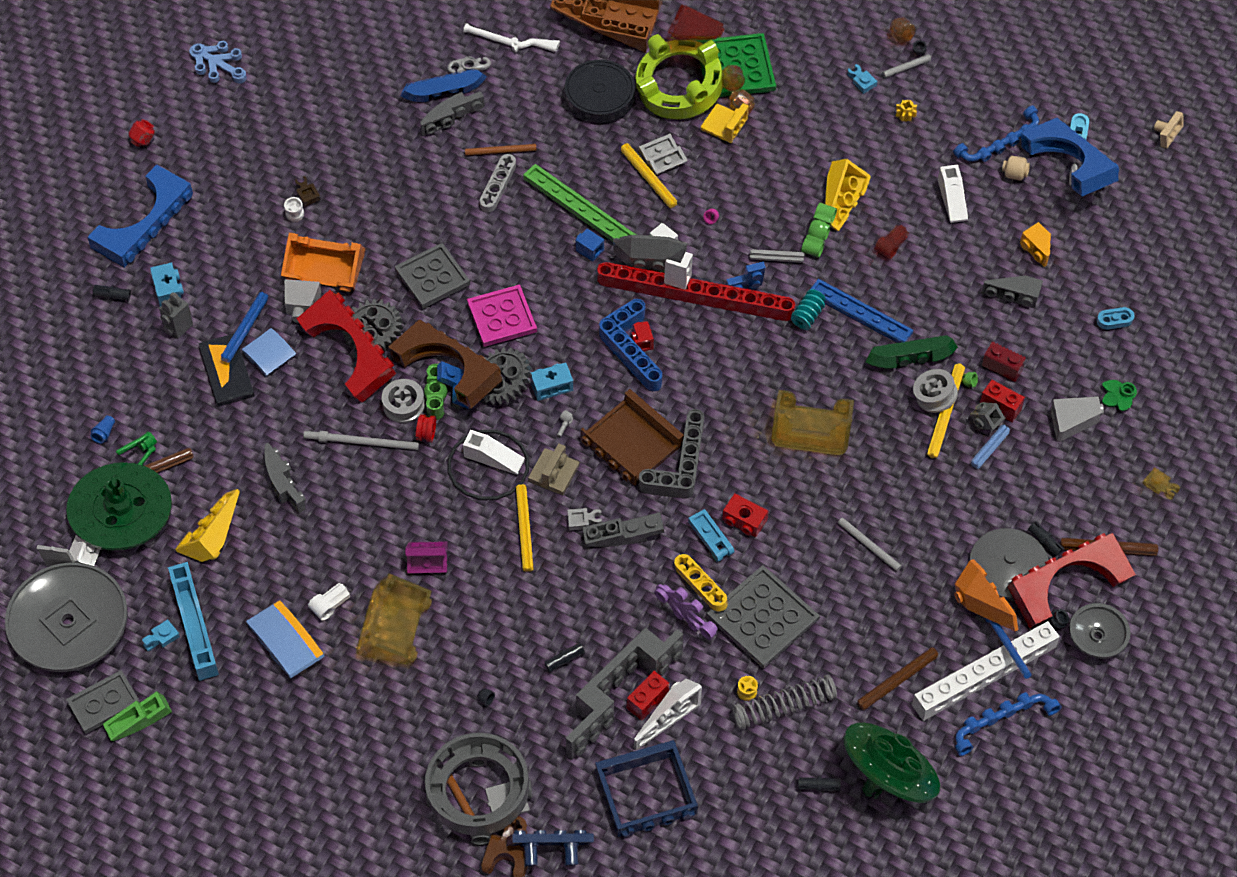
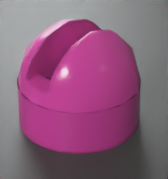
(708, 215)

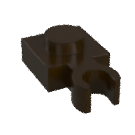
(307, 193)

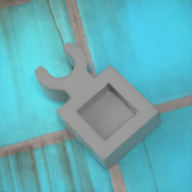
(580, 518)

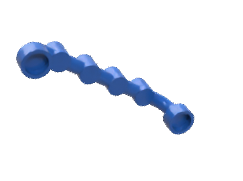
(999, 145)
(1007, 710)

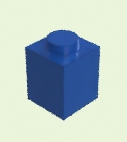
(589, 244)

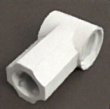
(325, 604)

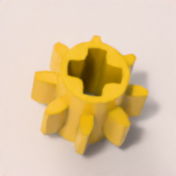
(906, 110)

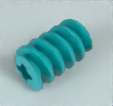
(808, 309)

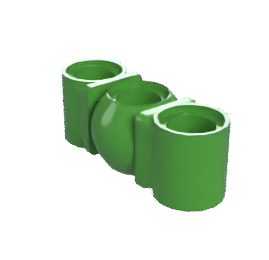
(819, 230)
(434, 399)

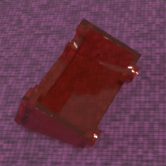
(694, 26)

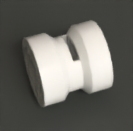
(294, 209)

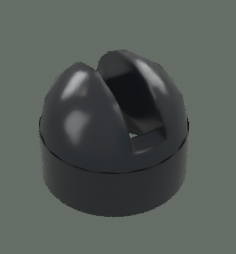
(922, 45)
(486, 696)

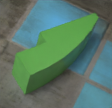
(137, 716)

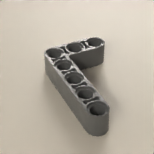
(687, 461)

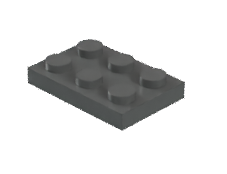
(102, 701)

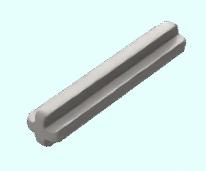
(783, 256)

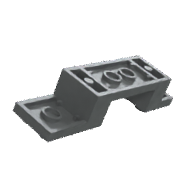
(593, 698)

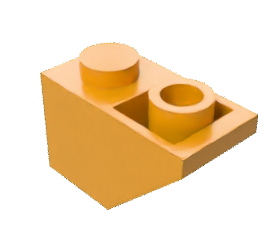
(1037, 243)

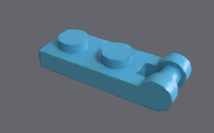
(711, 535)

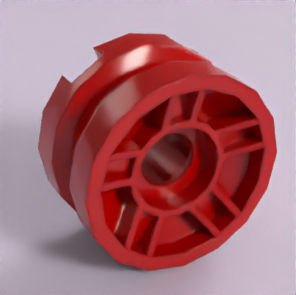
(426, 428)

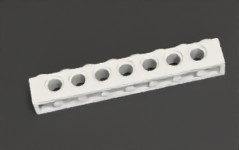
(983, 671)

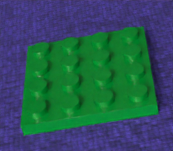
(751, 56)

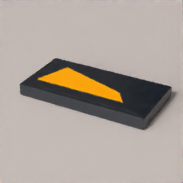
(228, 380)

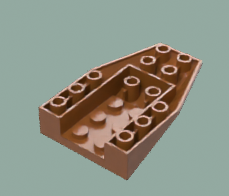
(622, 20)

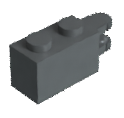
(175, 316)

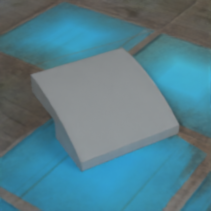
(662, 154)

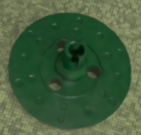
(114, 497)
(890, 763)

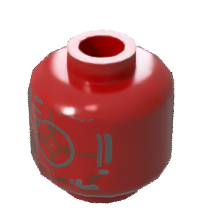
(141, 133)

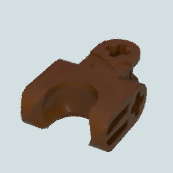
(498, 850)

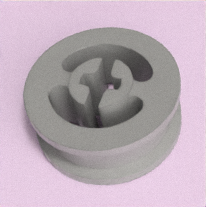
(402, 391)
(939, 397)

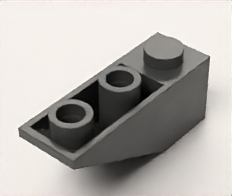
(1017, 289)

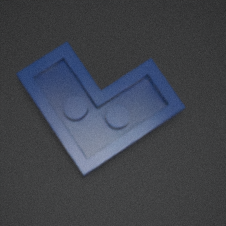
(751, 279)
(451, 376)

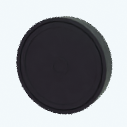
(599, 91)

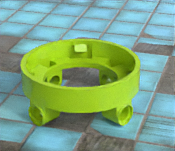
(698, 97)

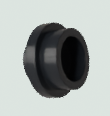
(1060, 618)

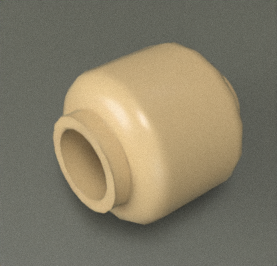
(1016, 168)

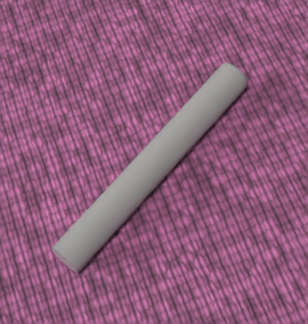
(906, 66)

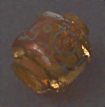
(902, 29)
(732, 78)
(740, 97)

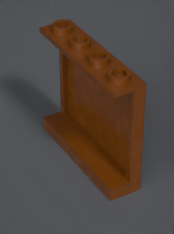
(632, 438)

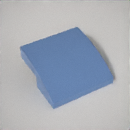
(268, 352)

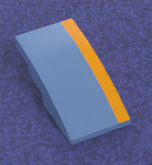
(285, 639)

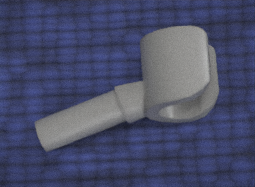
(568, 419)

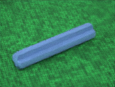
(990, 446)

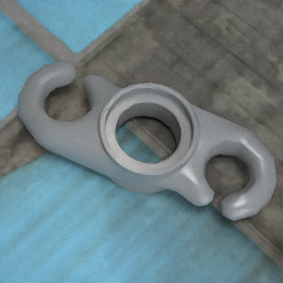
(461, 62)

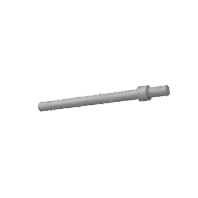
(324, 436)

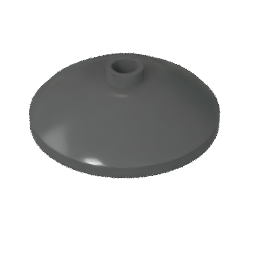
(1100, 621)

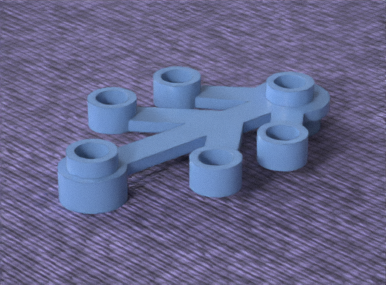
(202, 52)

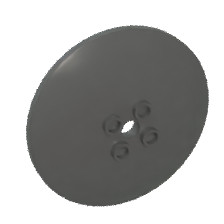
(63, 592)

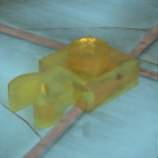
(1159, 482)

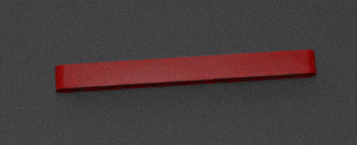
(707, 293)

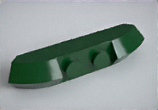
(911, 352)

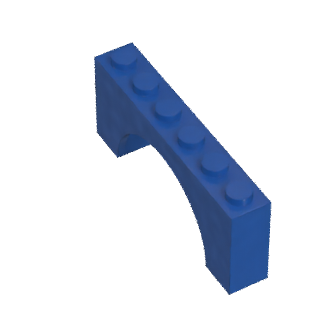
(1056, 136)
(125, 243)

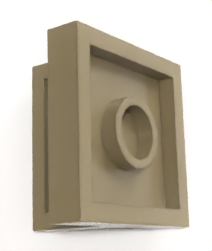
(554, 470)

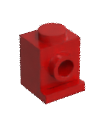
(642, 336)

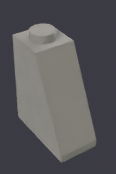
(1075, 415)

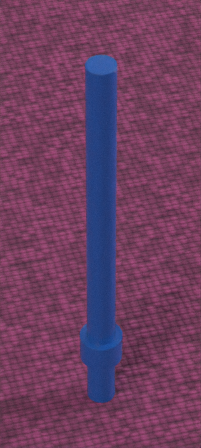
(1010, 648)

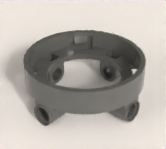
(477, 749)

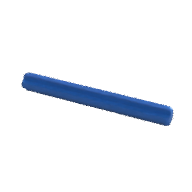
(244, 327)

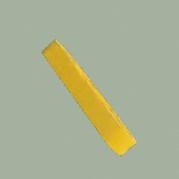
(698, 584)

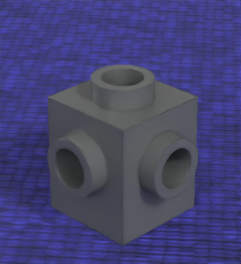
(987, 416)

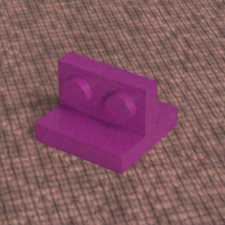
(426, 557)

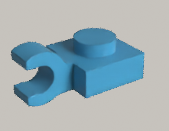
(161, 634)

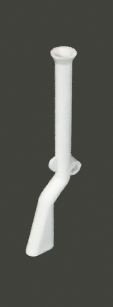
(551, 45)

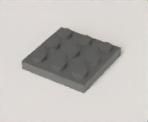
(432, 275)

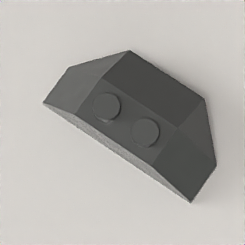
(648, 251)

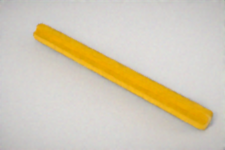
(944, 417)

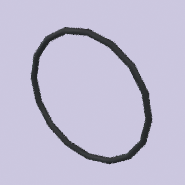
(488, 497)

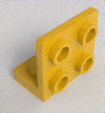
(725, 122)

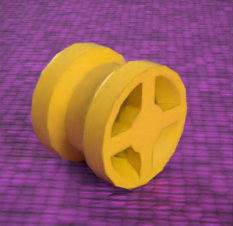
(745, 684)

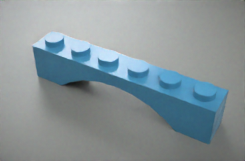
(193, 621)

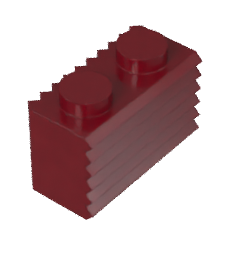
(1003, 361)

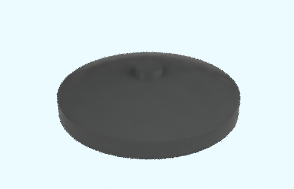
(1007, 554)

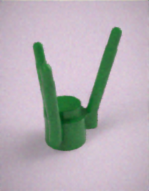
(145, 442)

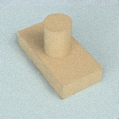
(1170, 129)

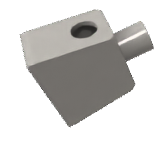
(300, 296)

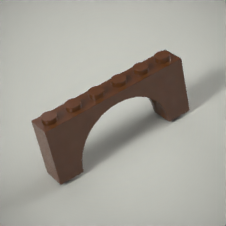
(424, 340)

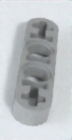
(499, 183)

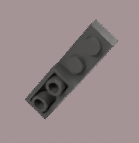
(445, 113)
(281, 480)
(623, 532)

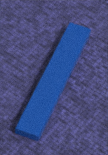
(863, 313)

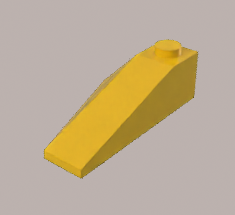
(843, 189)
(212, 530)

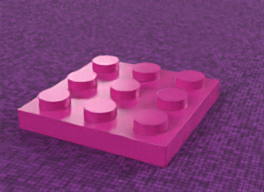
(501, 315)

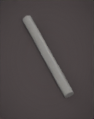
(869, 544)

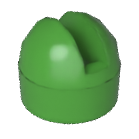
(970, 379)

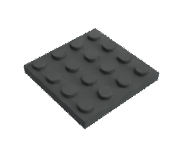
(764, 616)

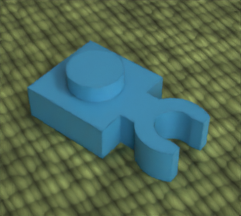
(863, 81)

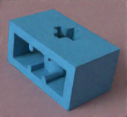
(165, 281)
(551, 381)

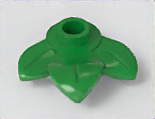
(1117, 394)

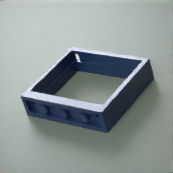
(637, 759)

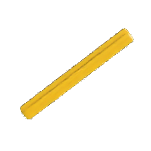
(648, 175)
(524, 526)

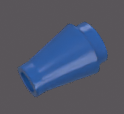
(102, 430)

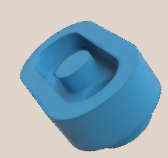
(1113, 318)

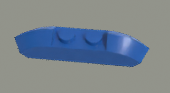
(420, 90)

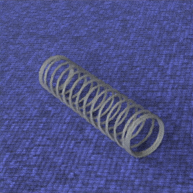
(736, 707)

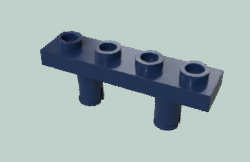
(540, 838)

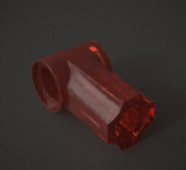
(889, 245)

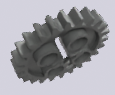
(384, 316)
(513, 367)

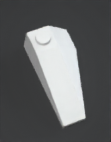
(678, 702)

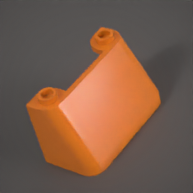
(322, 262)

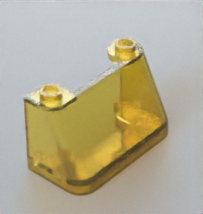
(812, 427)
(393, 620)

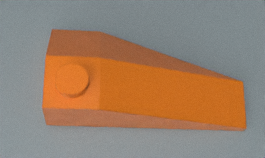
(982, 597)

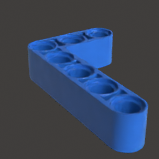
(622, 344)

